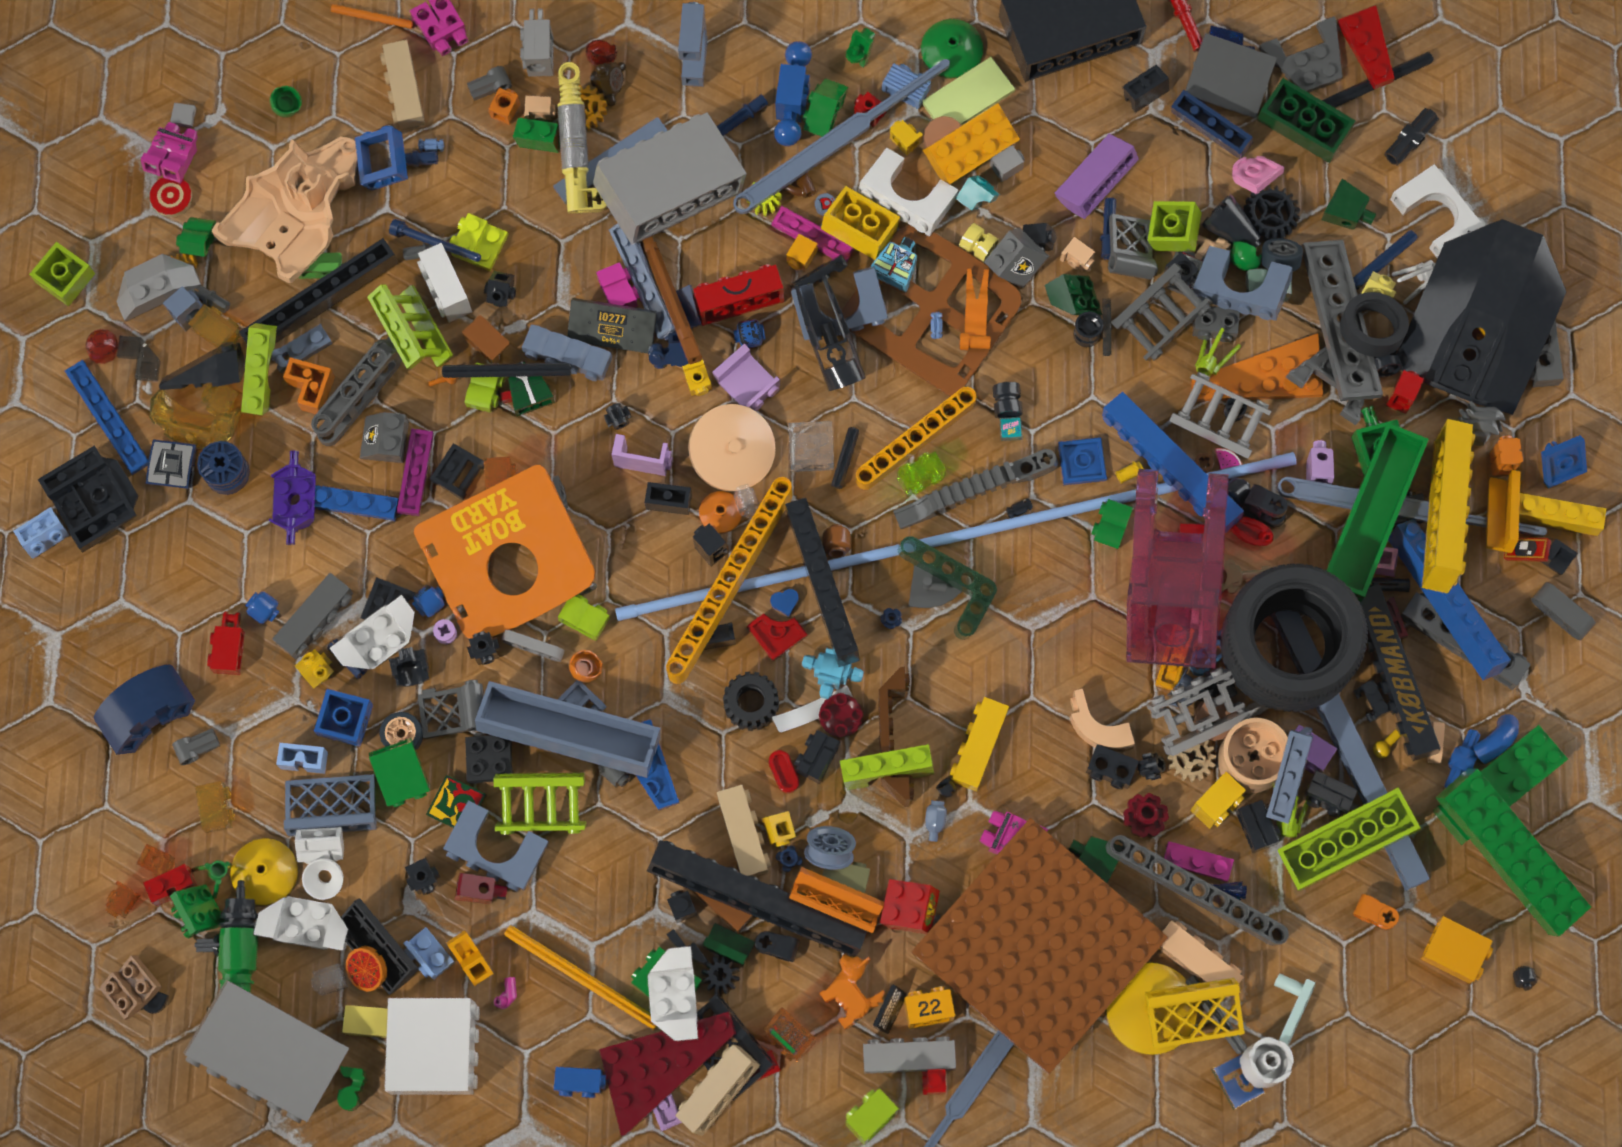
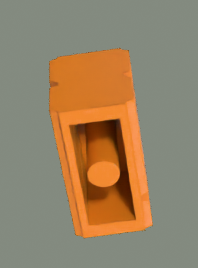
(1505, 456)

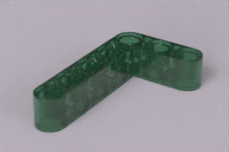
(954, 580)

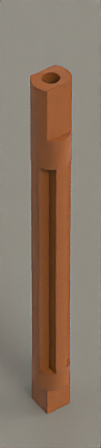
(671, 301)

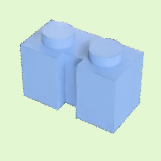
(294, 755)

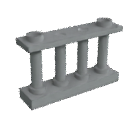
(1222, 436)

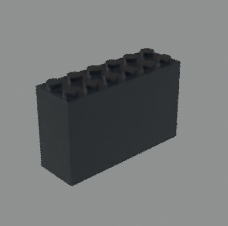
(1066, 33)

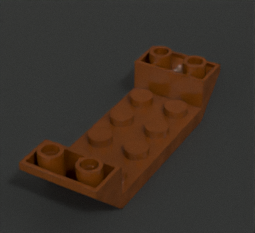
(893, 688)

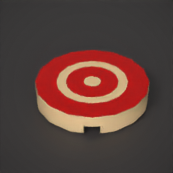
(170, 197)

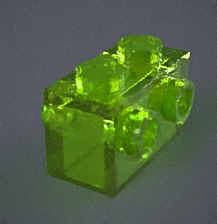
(921, 473)

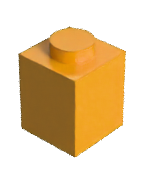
(801, 253)

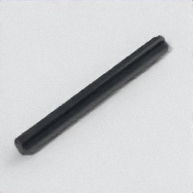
(1365, 86)
(506, 370)

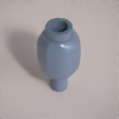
(935, 819)

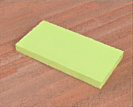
(970, 93)

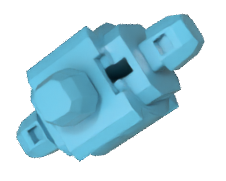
(828, 672)

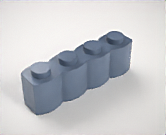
(561, 349)

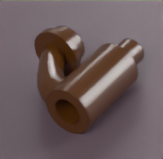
(805, 187)

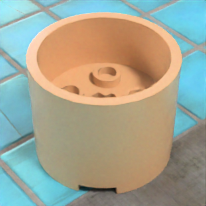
(1254, 737)

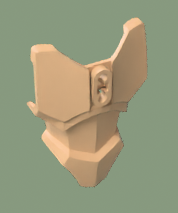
(292, 199)

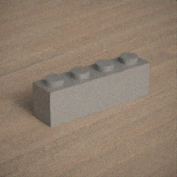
(908, 1056)

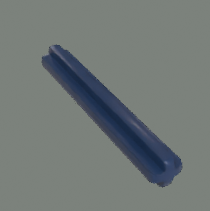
(1385, 258)

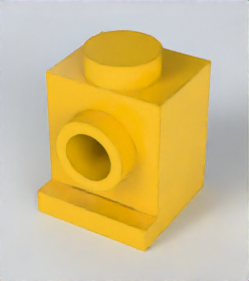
(905, 136)
(695, 370)
(784, 823)

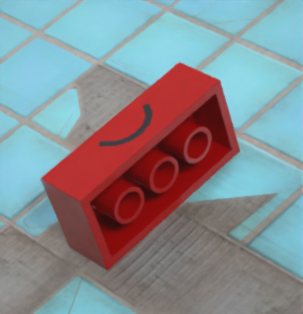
(739, 294)

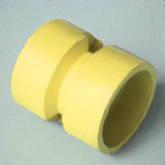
(978, 242)

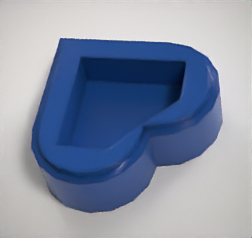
(785, 601)

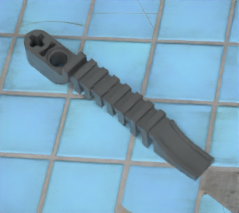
(968, 488)

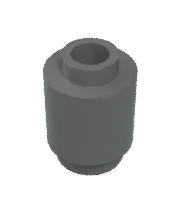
(614, 776)

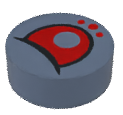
(823, 203)

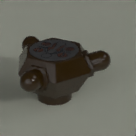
(608, 80)

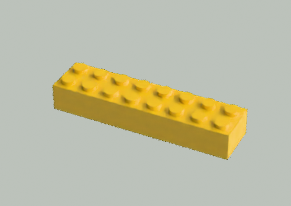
(1448, 506)

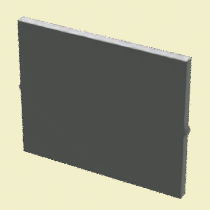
(1230, 75)

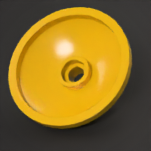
(279, 872)

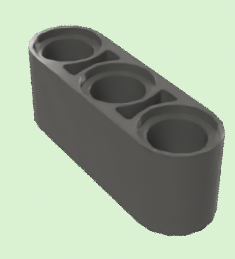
(1563, 611)

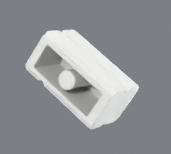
(318, 844)

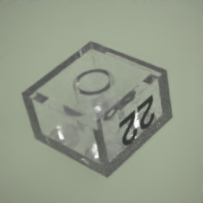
(811, 446)

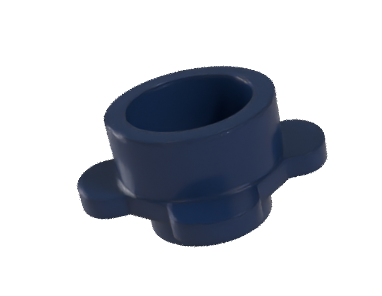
(789, 852)

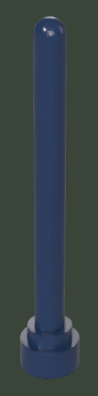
(399, 228)

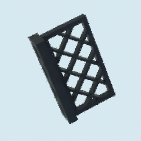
(744, 1039)

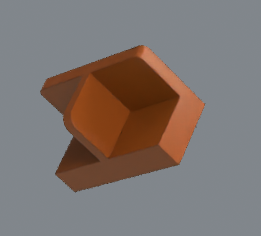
(485, 339)

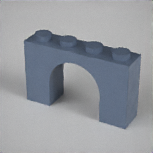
(693, 44)
(1262, 302)
(870, 309)
(463, 845)

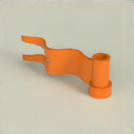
(975, 315)

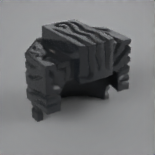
(410, 667)

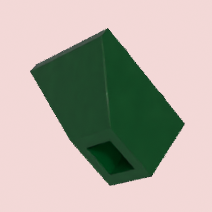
(1073, 294)

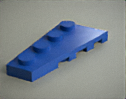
(659, 782)

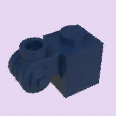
(671, 355)

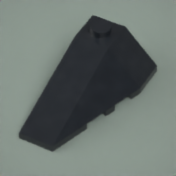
(220, 367)

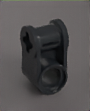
(782, 946)

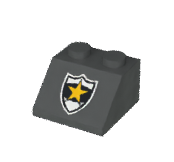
(1016, 258)
(384, 437)

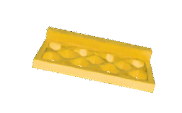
(1197, 994)

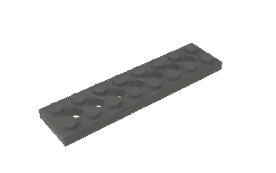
(1328, 311)

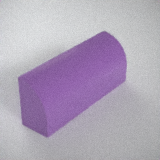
(1097, 175)

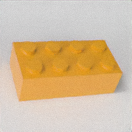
(971, 144)

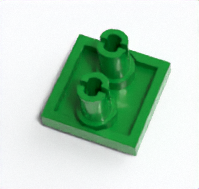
(196, 909)

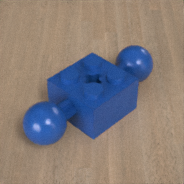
(792, 93)

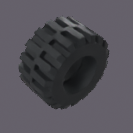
(746, 683)

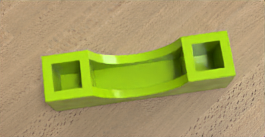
(258, 355)

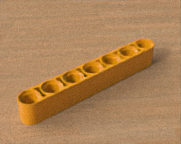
(921, 429)

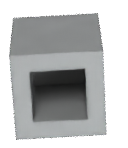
(1007, 163)

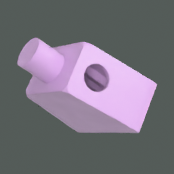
(1320, 463)

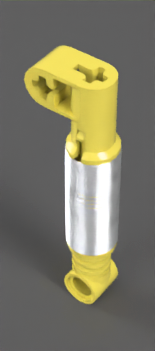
(574, 144)

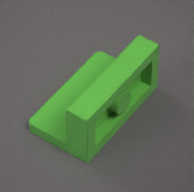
(322, 266)

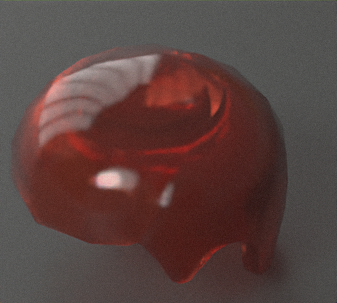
(600, 52)
(101, 346)

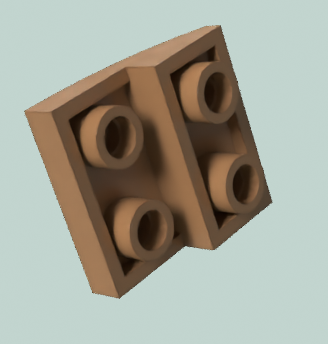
(130, 987)

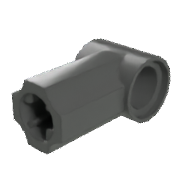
(489, 83)
(190, 748)

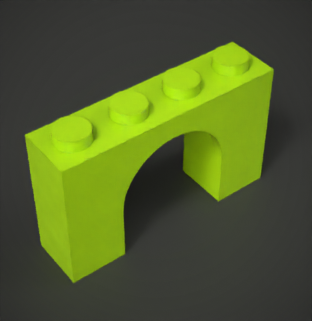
(912, 761)

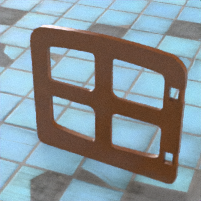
(903, 348)

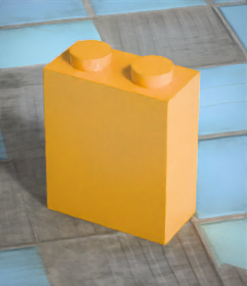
(1457, 950)

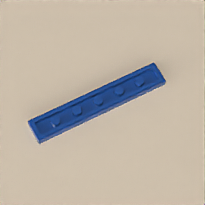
(107, 417)

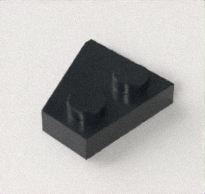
(382, 594)

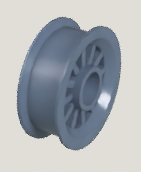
(830, 847)

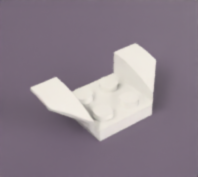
(376, 636)
(302, 923)
(673, 994)

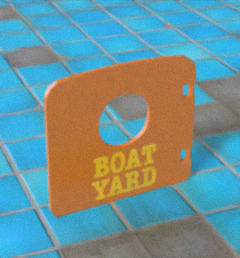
(513, 511)

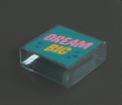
(1010, 428)

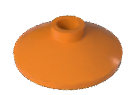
(724, 521)

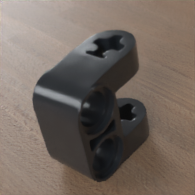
(1259, 505)

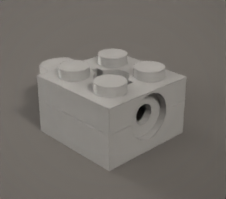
(537, 45)

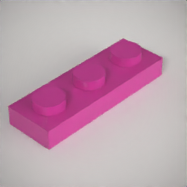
(1199, 861)

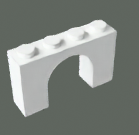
(1433, 186)
(921, 214)

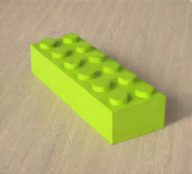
(1349, 839)

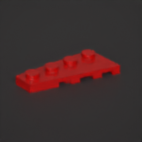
(1368, 44)

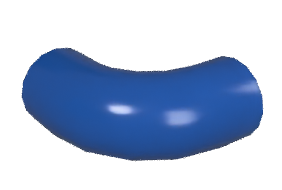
(1499, 739)

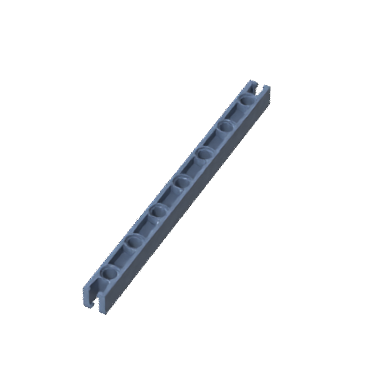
(1348, 743)

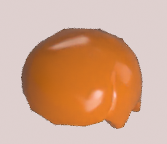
(585, 666)

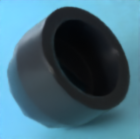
(946, 786)

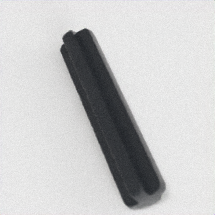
(845, 458)

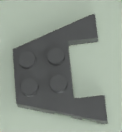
(1314, 66)
(1321, 366)

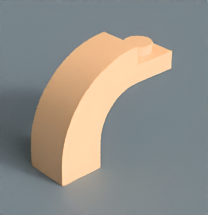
(1111, 737)

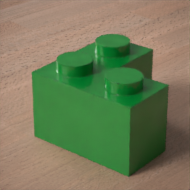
(824, 106)

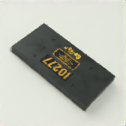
(611, 325)

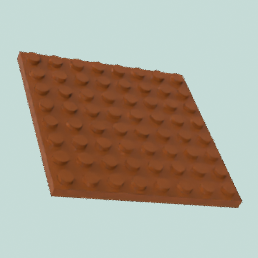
(1039, 945)

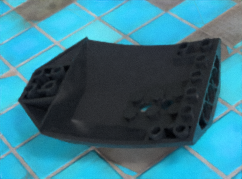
(1494, 282)

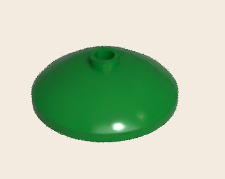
(962, 56)

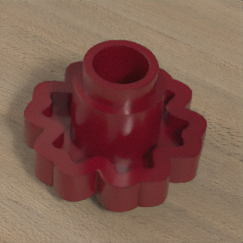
(1145, 815)

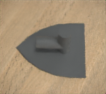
(930, 591)

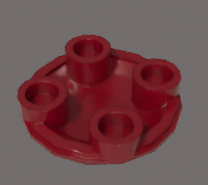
(840, 715)

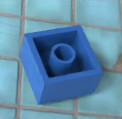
(343, 717)

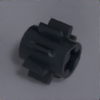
(617, 416)
(1151, 766)

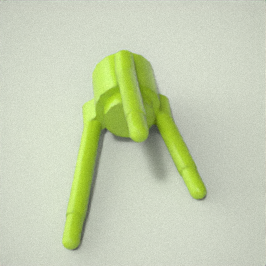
(1207, 363)
(1293, 827)

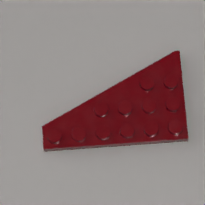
(653, 1066)

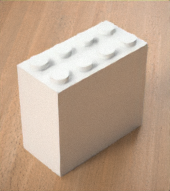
(431, 1046)

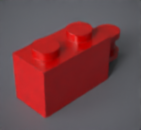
(227, 646)

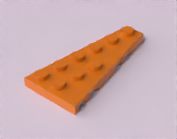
(1266, 374)

